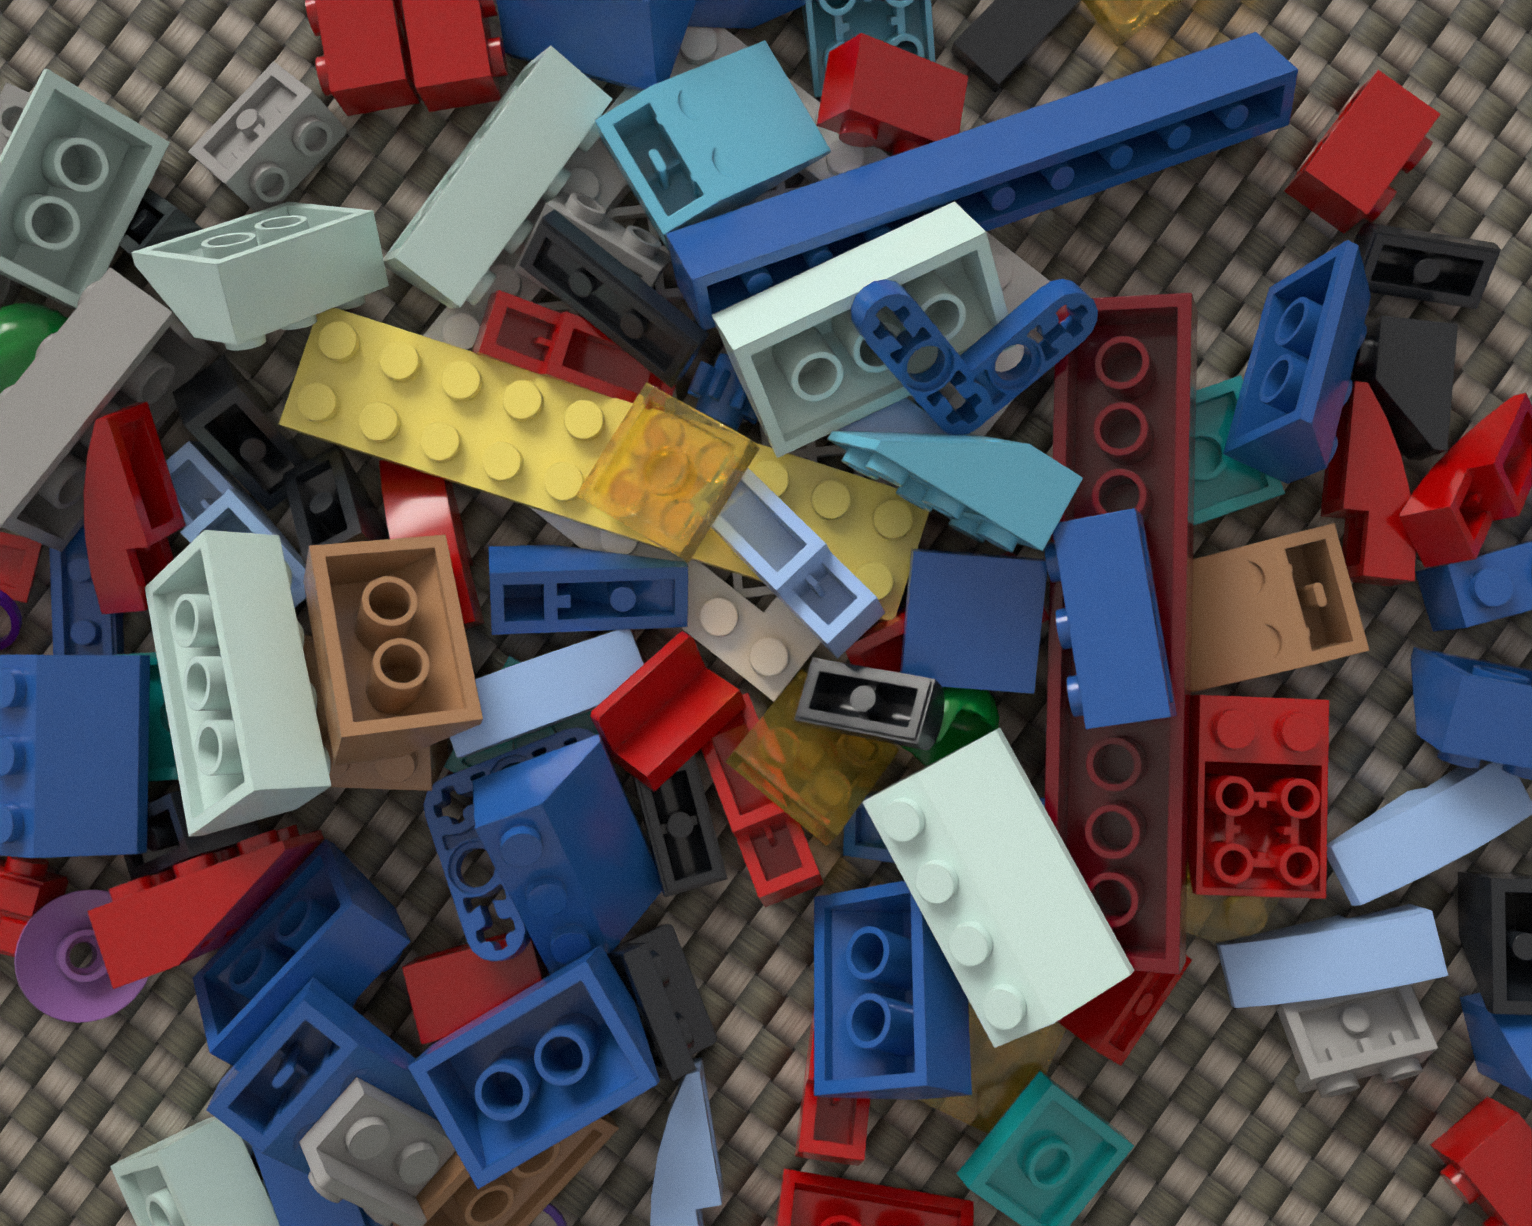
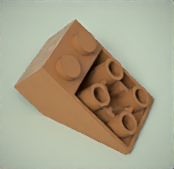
(1272, 609)

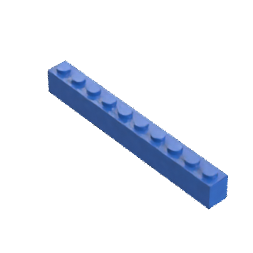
(994, 169)

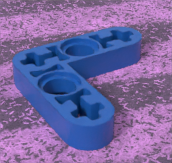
(974, 370)
(457, 839)

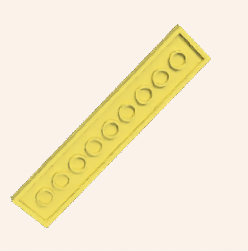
(541, 437)

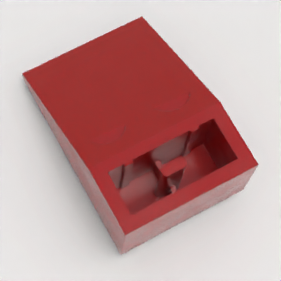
(1258, 796)
(193, 906)

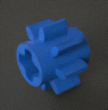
(721, 394)

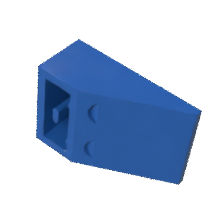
(303, 1068)

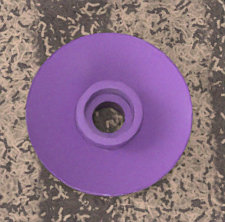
(45, 966)

